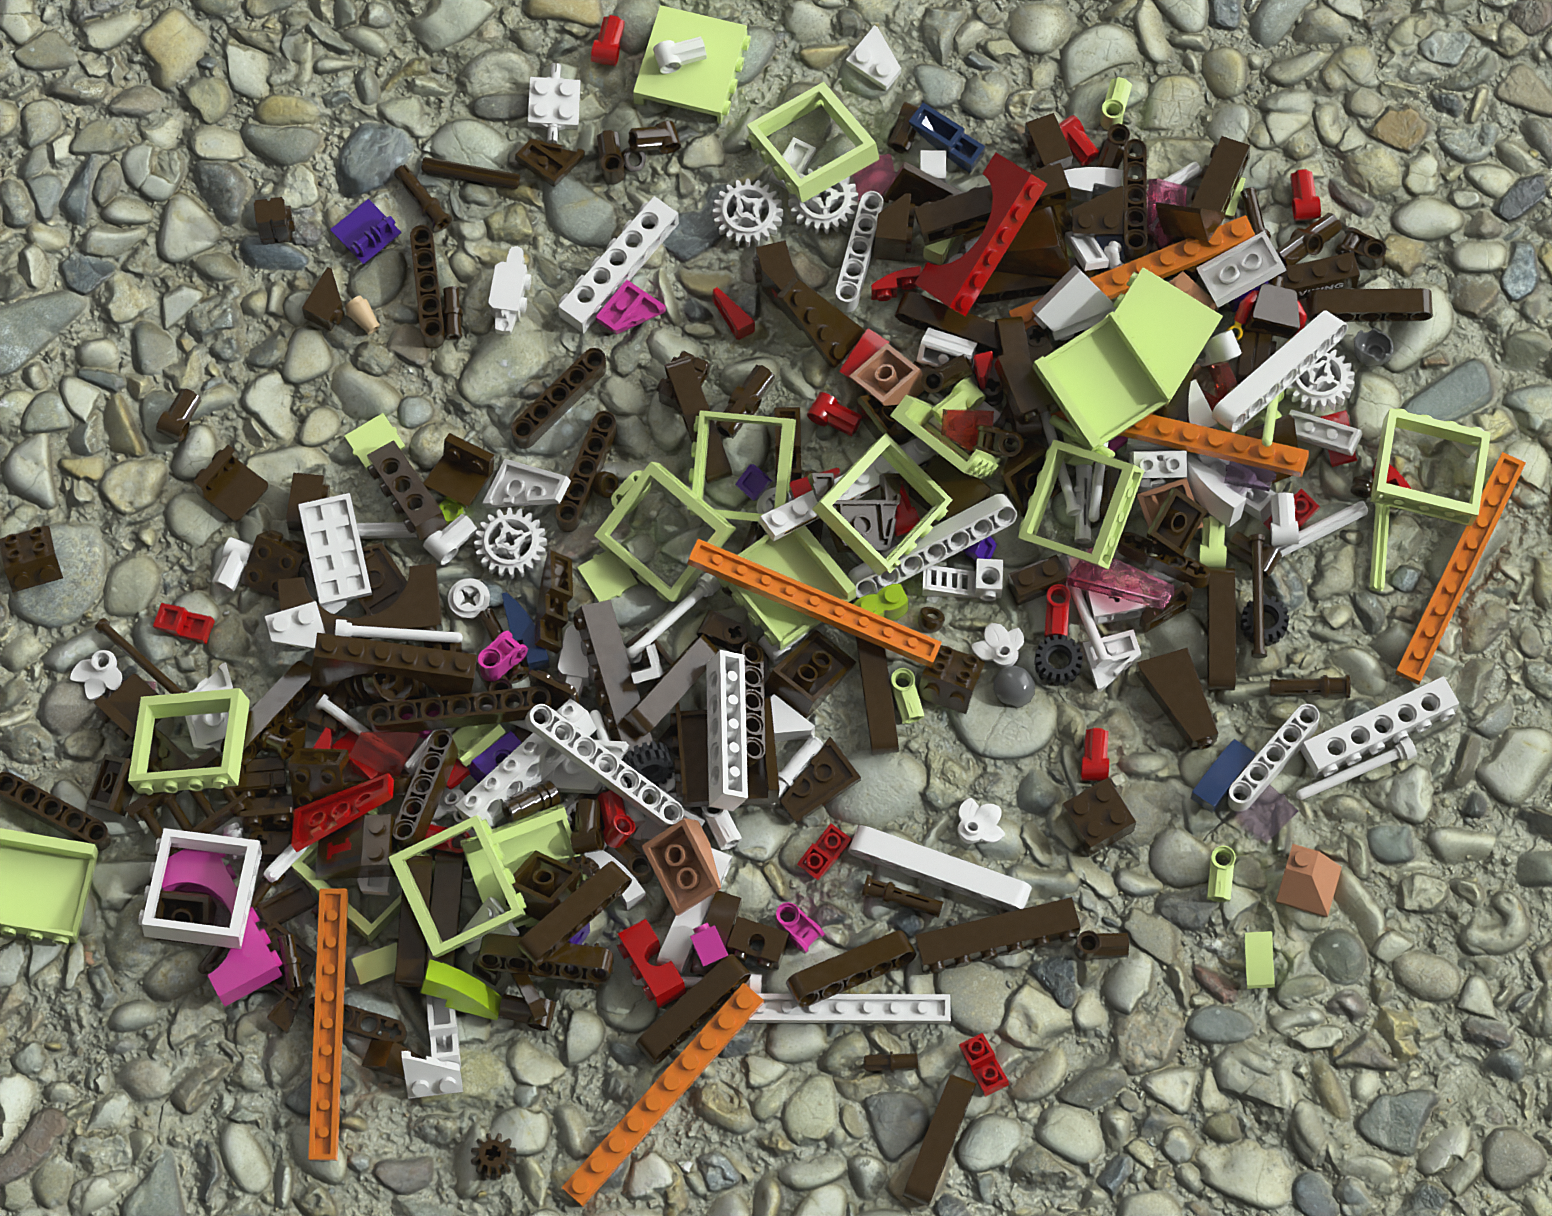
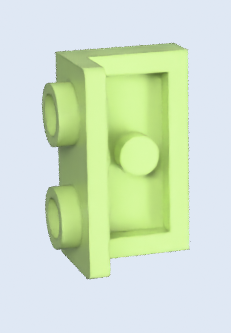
(475, 740)

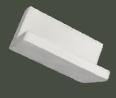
(649, 672)

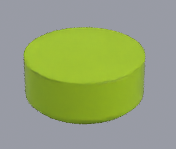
(450, 510)

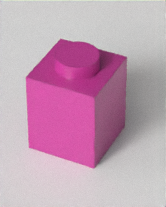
(708, 944)

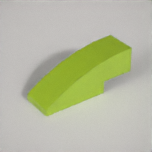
(460, 990)

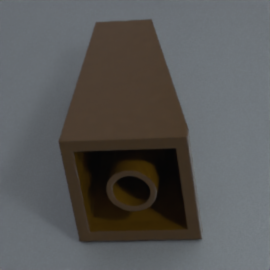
(1036, 248)

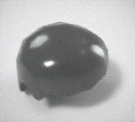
(1373, 347)
(1014, 686)

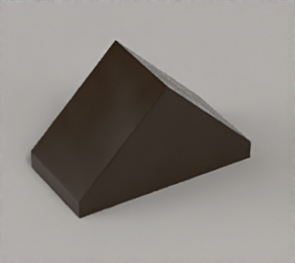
(386, 1058)

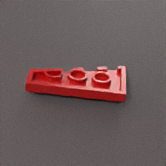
(339, 809)

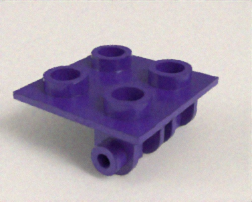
(366, 231)

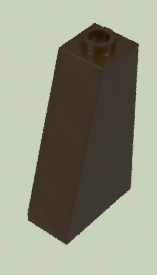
(1179, 694)

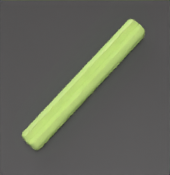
(1379, 547)

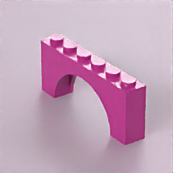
(243, 968)

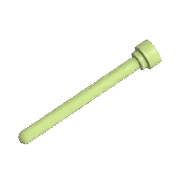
(1270, 418)

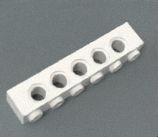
(584, 314)
(1435, 693)
(726, 731)
(521, 769)

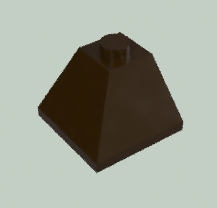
(1021, 474)

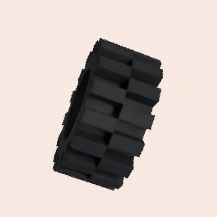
(1276, 610)
(1058, 645)
(654, 755)

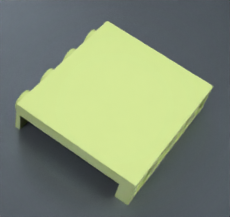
(701, 84)
(1166, 324)
(1103, 381)
(915, 417)
(802, 559)
(543, 831)
(44, 885)

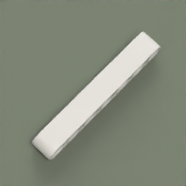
(1279, 371)
(944, 543)
(591, 765)
(939, 869)

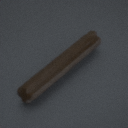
(470, 172)

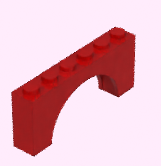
(1013, 198)

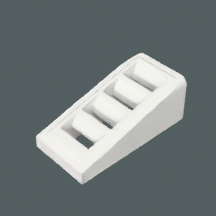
(949, 573)

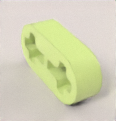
(624, 488)

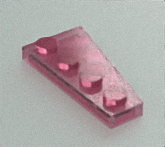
(1121, 582)

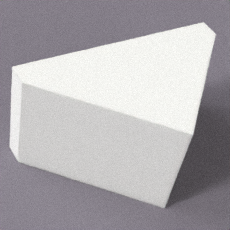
(789, 723)

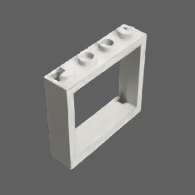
(199, 933)

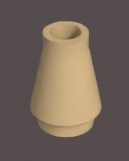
(361, 313)

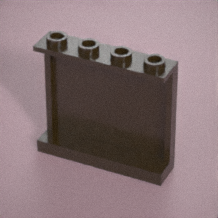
(692, 760)

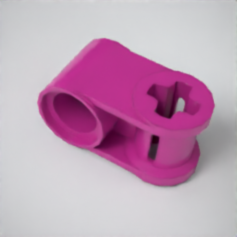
(504, 653)
(801, 930)

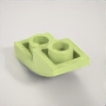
(1259, 960)
(376, 964)

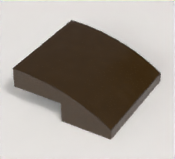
(163, 754)

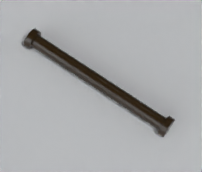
(1258, 607)
(103, 626)

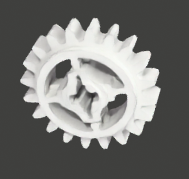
(823, 218)
(743, 223)
(1320, 383)
(518, 538)

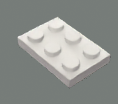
(1241, 269)

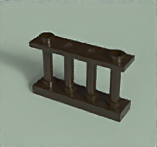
(144, 807)

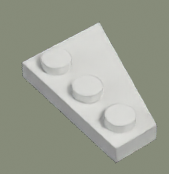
(525, 486)

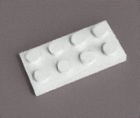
(335, 549)

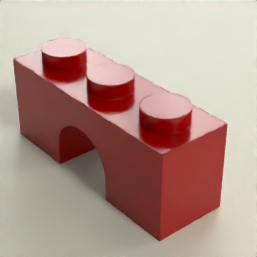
(661, 982)

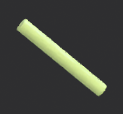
(1069, 430)

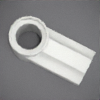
(673, 55)
(1283, 526)
(444, 544)
(232, 565)
(722, 828)

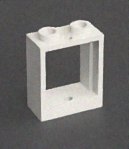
(1169, 463)

